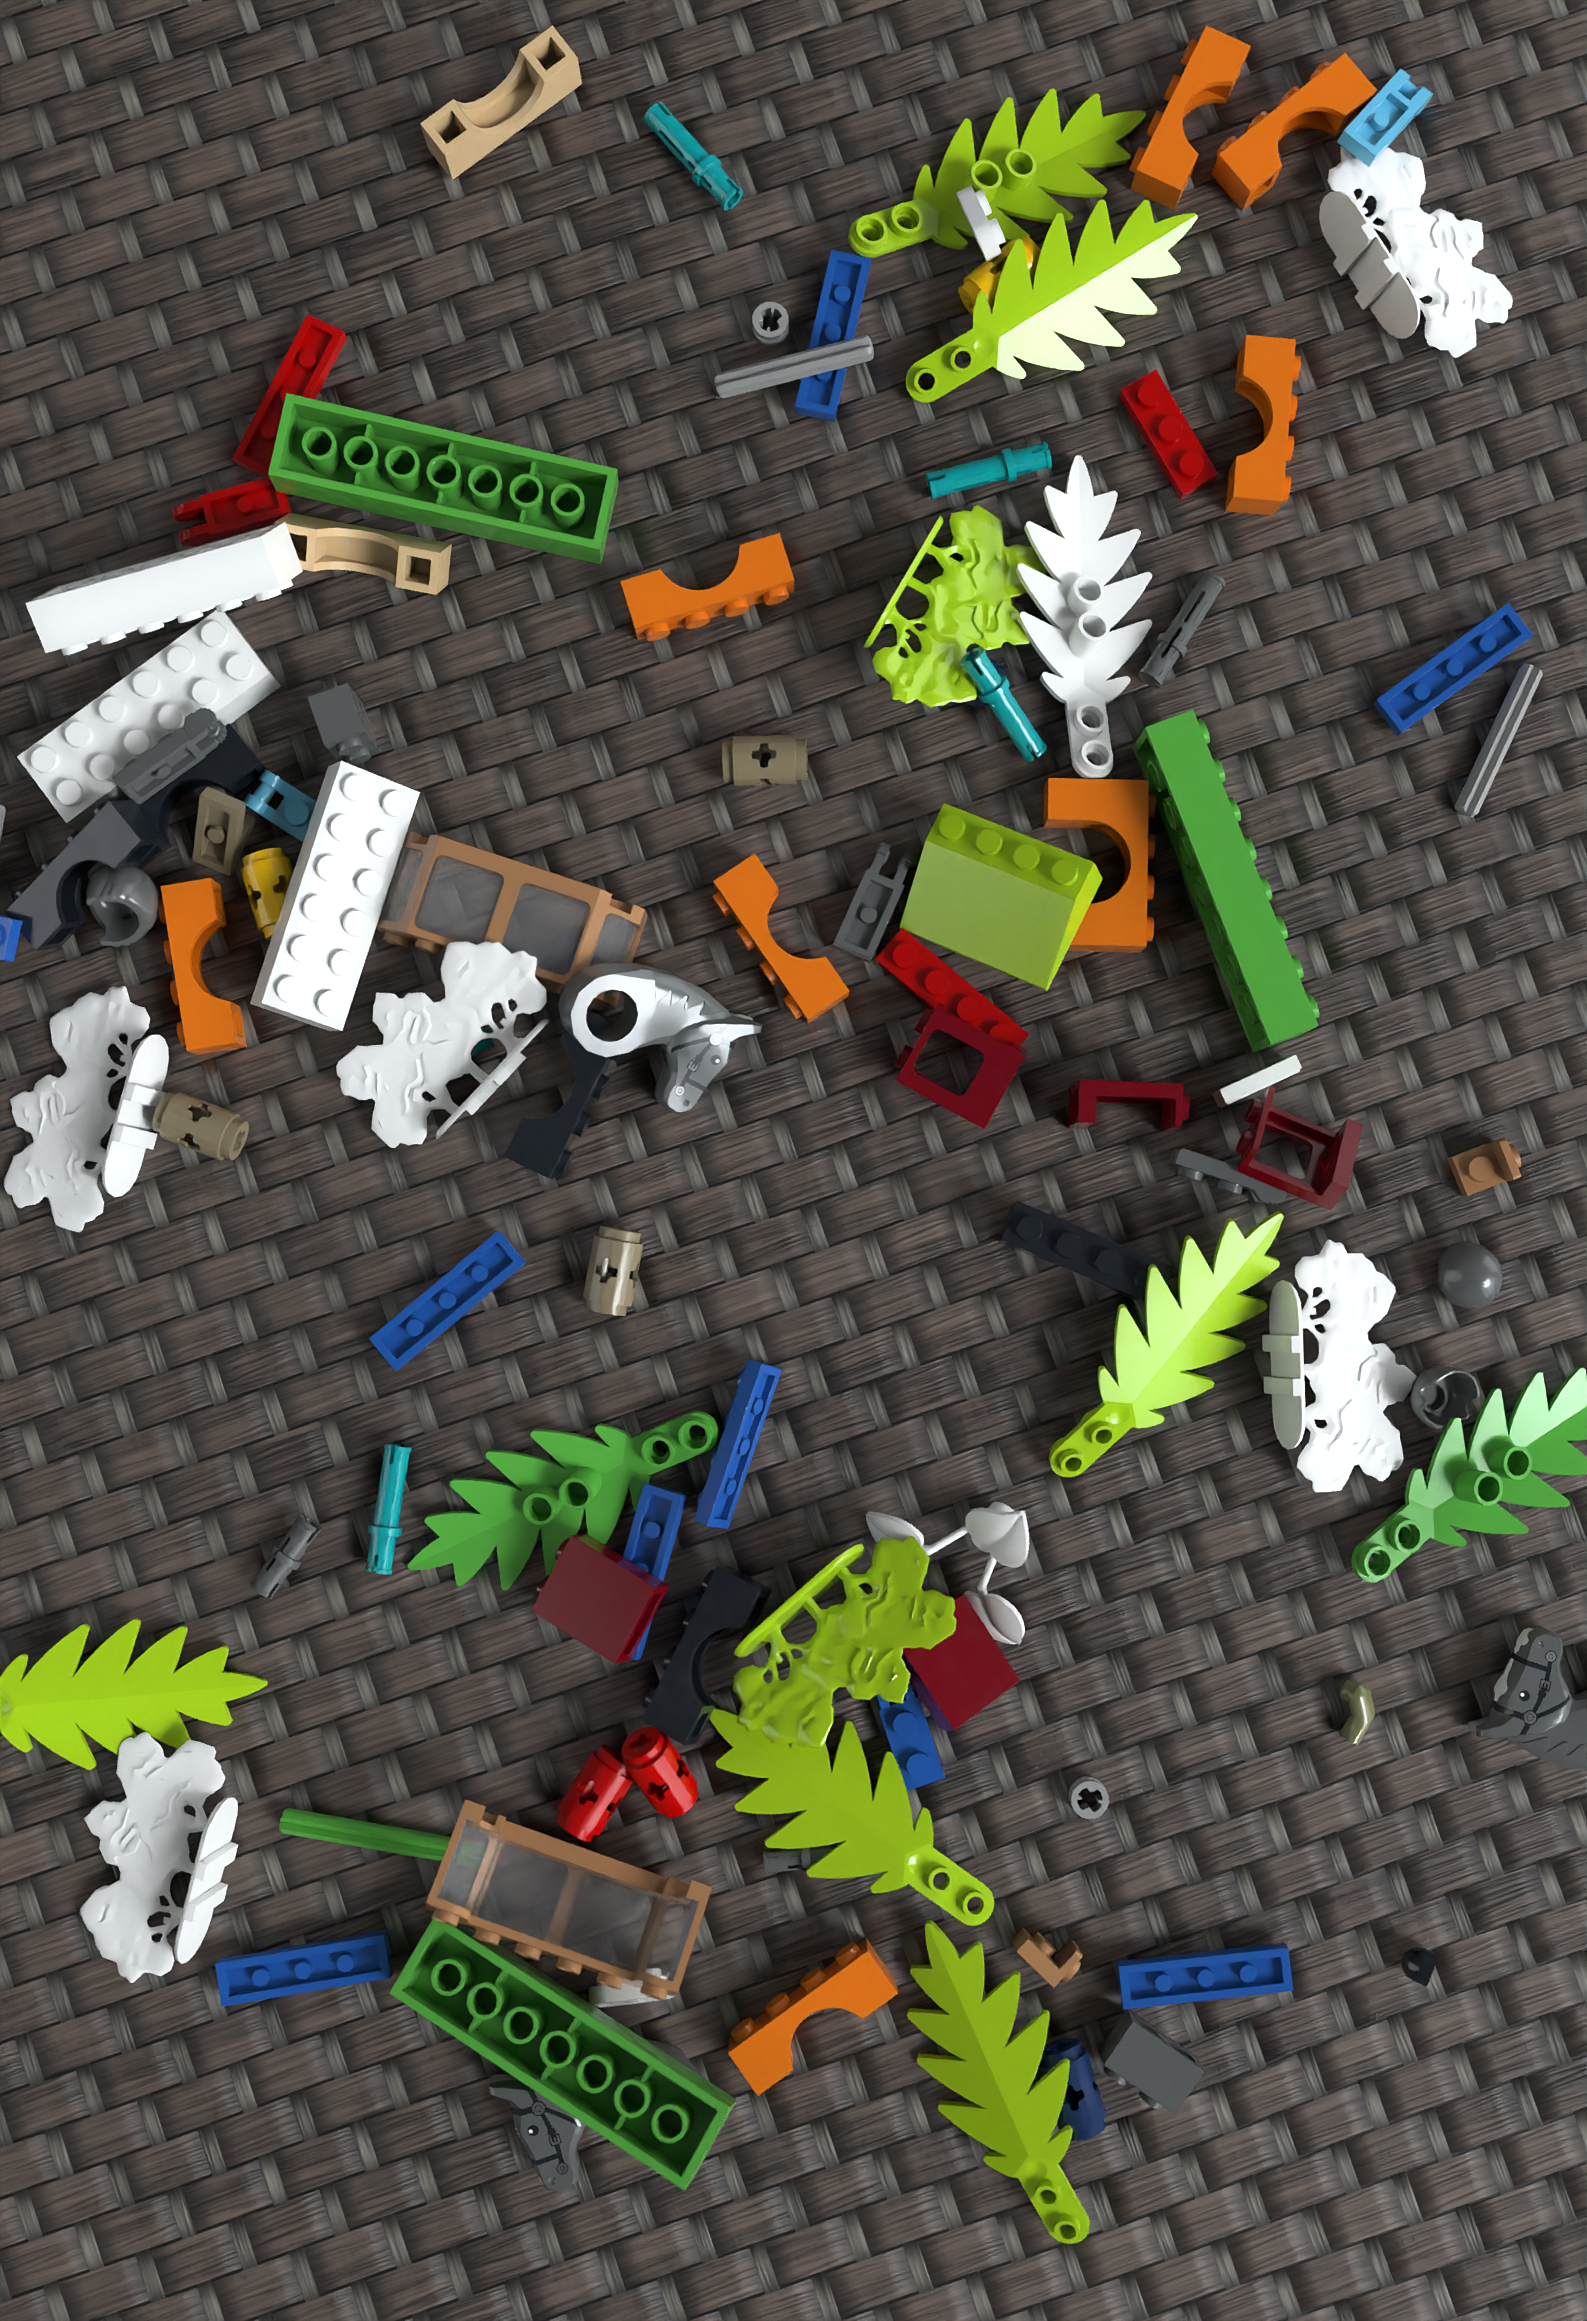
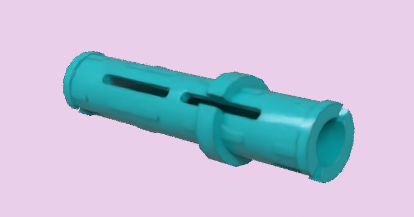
(704, 168)
(988, 470)
(995, 691)
(387, 1511)

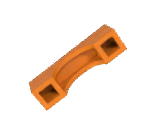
(1208, 78)
(1327, 102)
(1265, 378)
(661, 605)
(192, 917)
(809, 983)
(853, 1983)

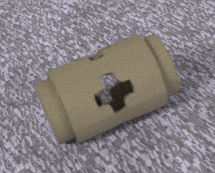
(785, 767)
(182, 1116)
(602, 1289)

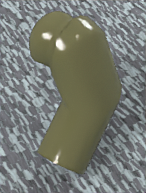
(1361, 1710)

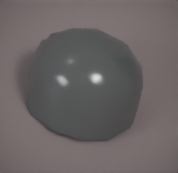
(1469, 1275)
(1443, 1394)

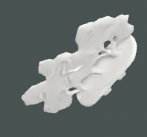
(1425, 248)
(433, 1041)
(74, 1114)
(1349, 1376)
(150, 1845)

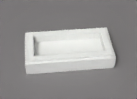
(1257, 1081)

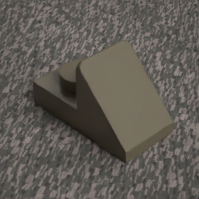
(221, 831)

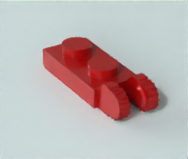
(232, 511)

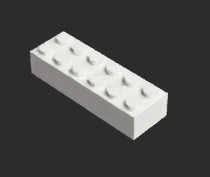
(166, 589)
(201, 668)
(335, 897)

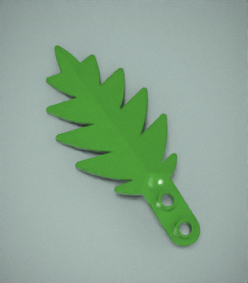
(1496, 1467)
(554, 1496)

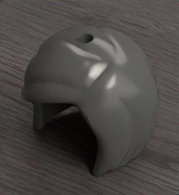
(122, 904)

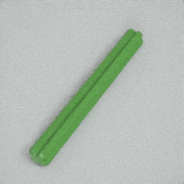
(363, 1834)

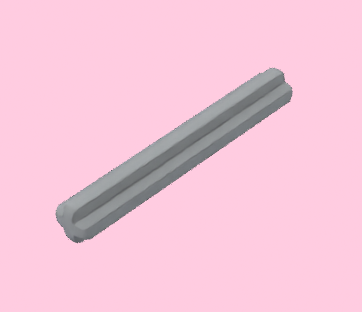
(794, 366)
(1498, 740)

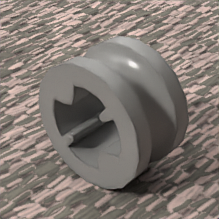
(772, 310)
(1084, 1809)

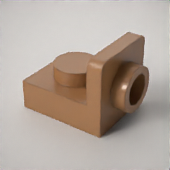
(1485, 1166)
(1039, 1955)

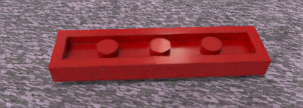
(299, 374)
(936, 982)

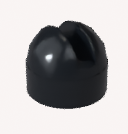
(1419, 1964)

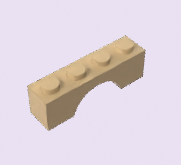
(468, 131)
(400, 558)

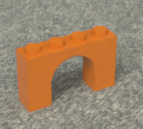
(1121, 813)

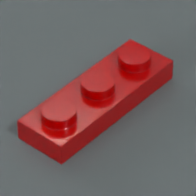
(1168, 434)

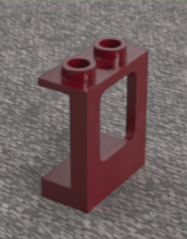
(989, 1083)
(1086, 1093)
(1329, 1160)

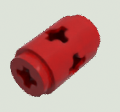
(660, 1772)
(591, 1804)

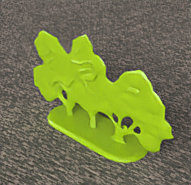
(965, 608)
(853, 1646)

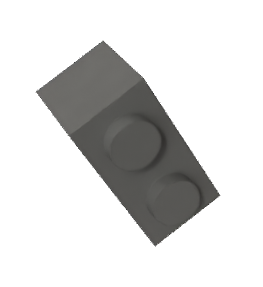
(344, 724)
(1149, 2062)

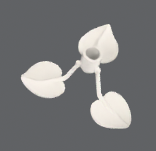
(993, 1531)

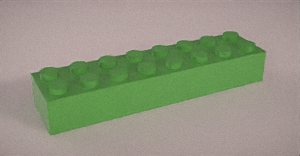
(443, 479)
(1225, 881)
(565, 2050)

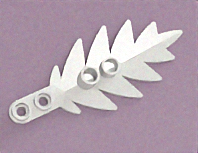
(1082, 613)

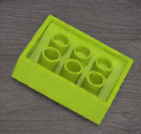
(998, 896)

